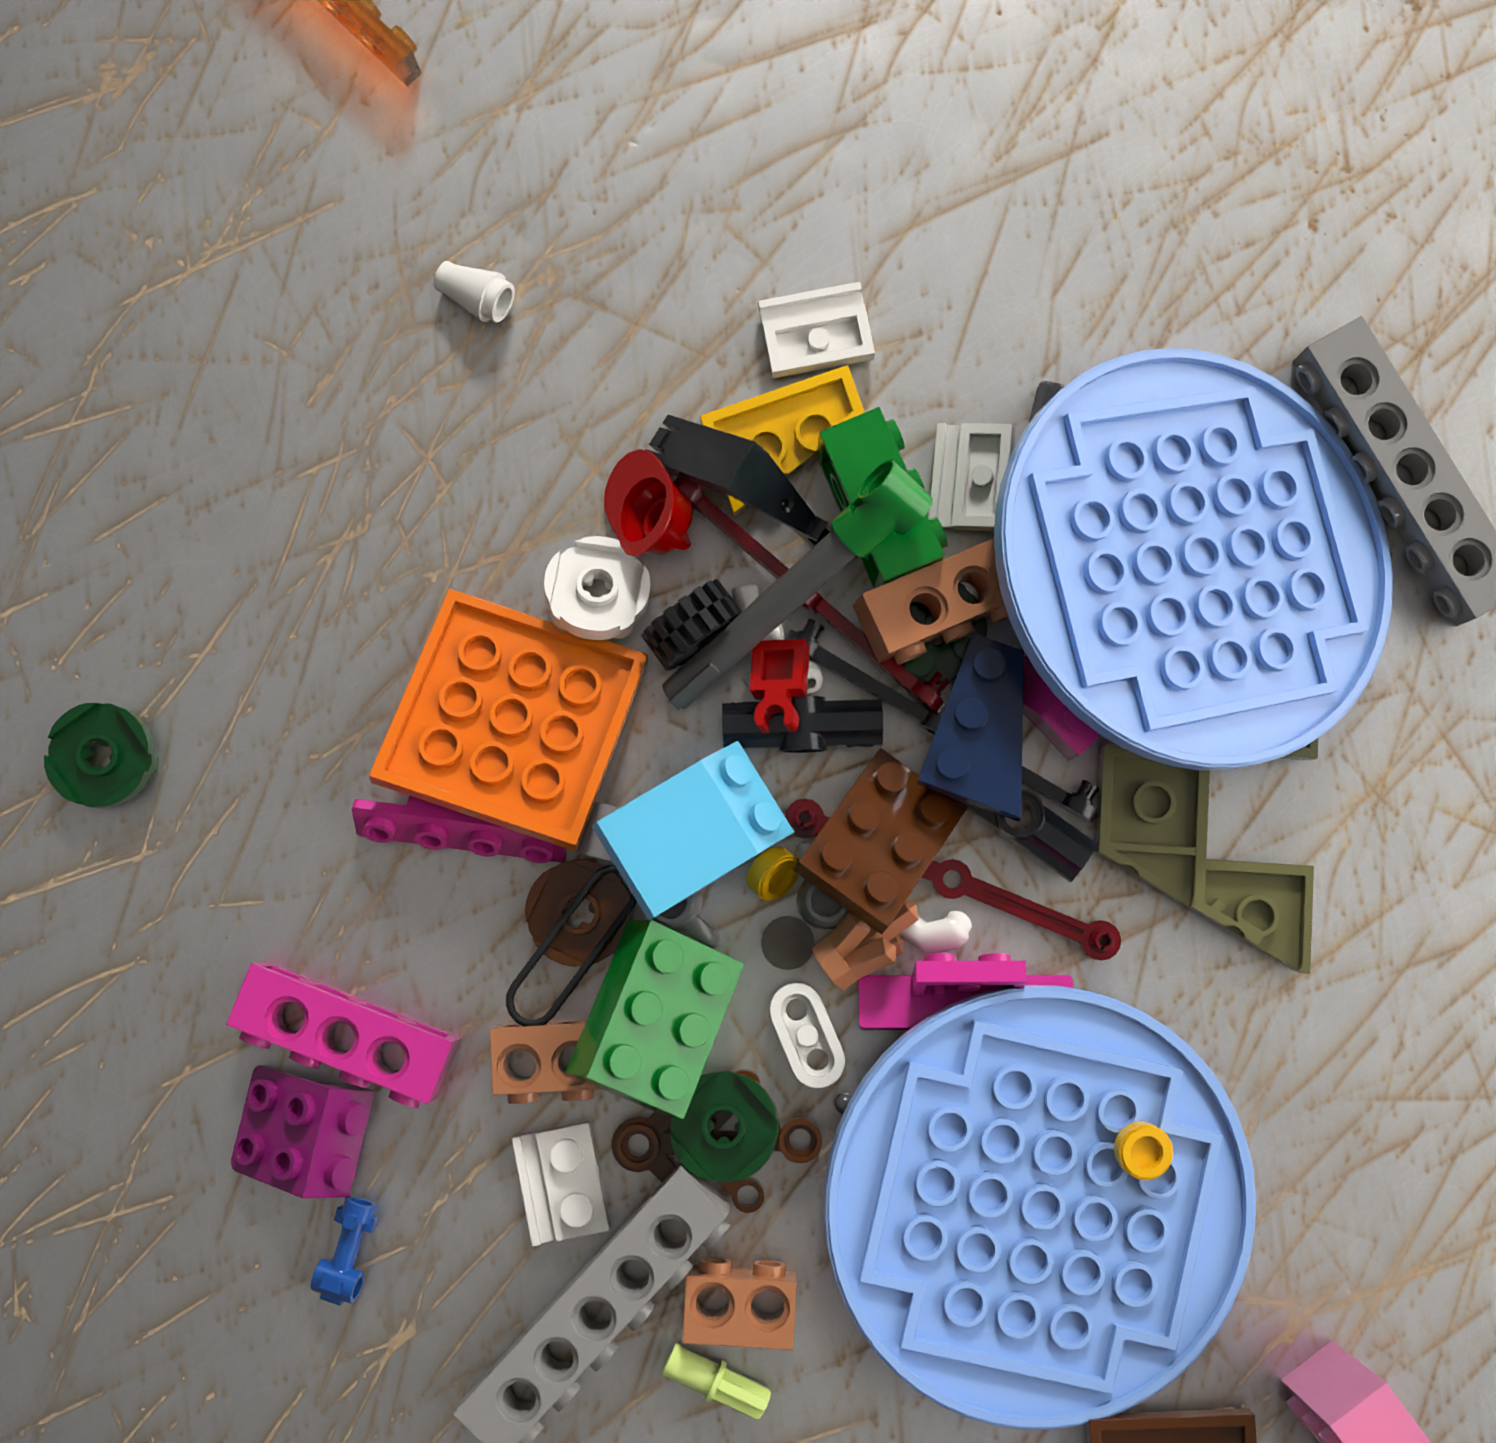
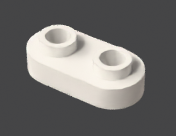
(807, 1034)

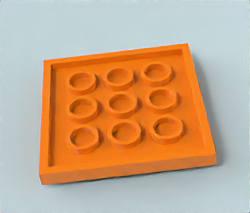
(509, 720)

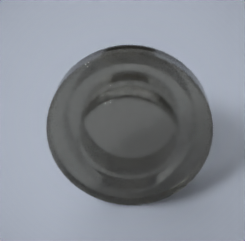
(787, 943)

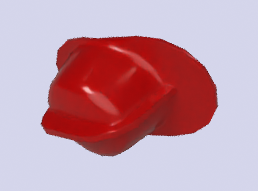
(646, 506)

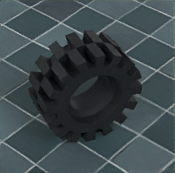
(690, 624)

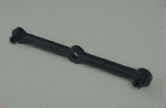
(1077, 803)

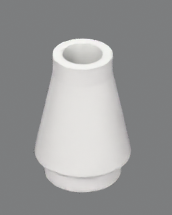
(476, 290)

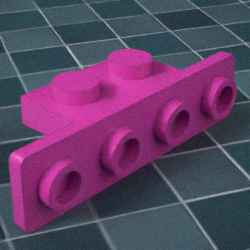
(444, 828)
(936, 982)

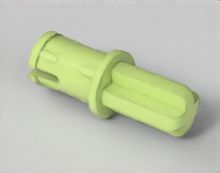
(717, 1382)

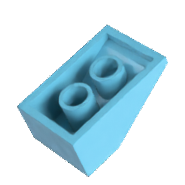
(692, 829)

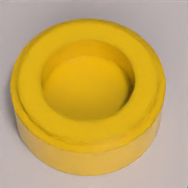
(772, 873)
(1143, 1150)

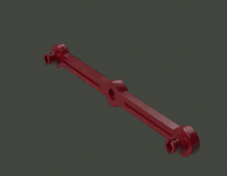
(924, 693)
(1097, 939)

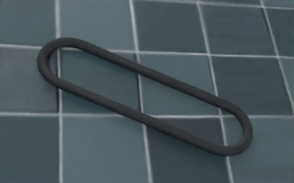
(550, 938)

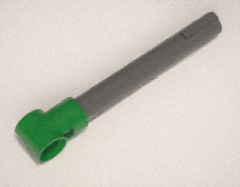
(885, 504)

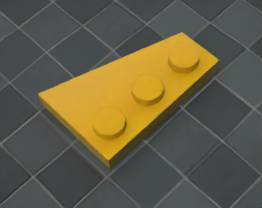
(790, 418)

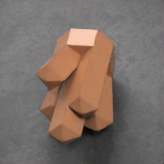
(859, 950)

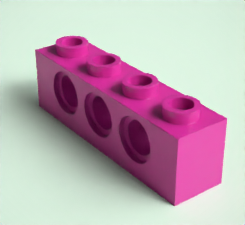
(260, 1018)

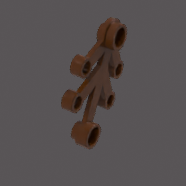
(660, 1145)

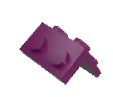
(301, 1133)

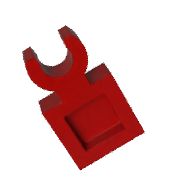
(777, 675)

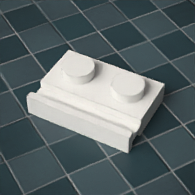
(816, 330)
(969, 473)
(561, 1183)

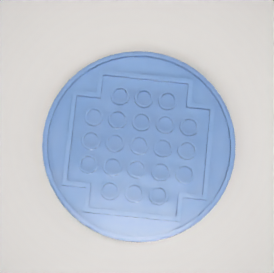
(1193, 560)
(999, 1235)

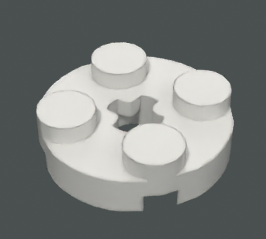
(591, 616)

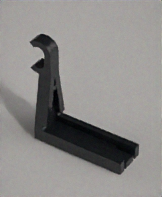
(736, 469)

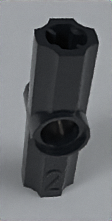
(820, 725)
(1046, 839)

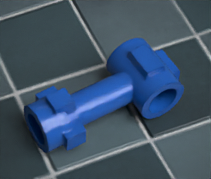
(337, 1278)

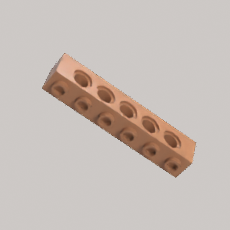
(886, 611)

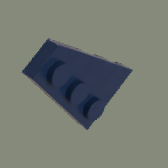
(981, 731)

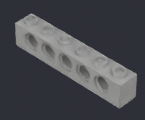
(1409, 442)
(490, 1406)

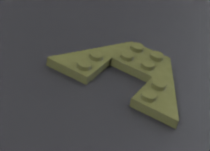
(1157, 829)

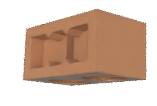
(547, 1047)
(739, 1321)

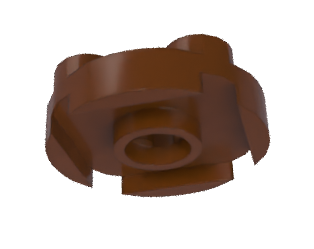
(548, 903)

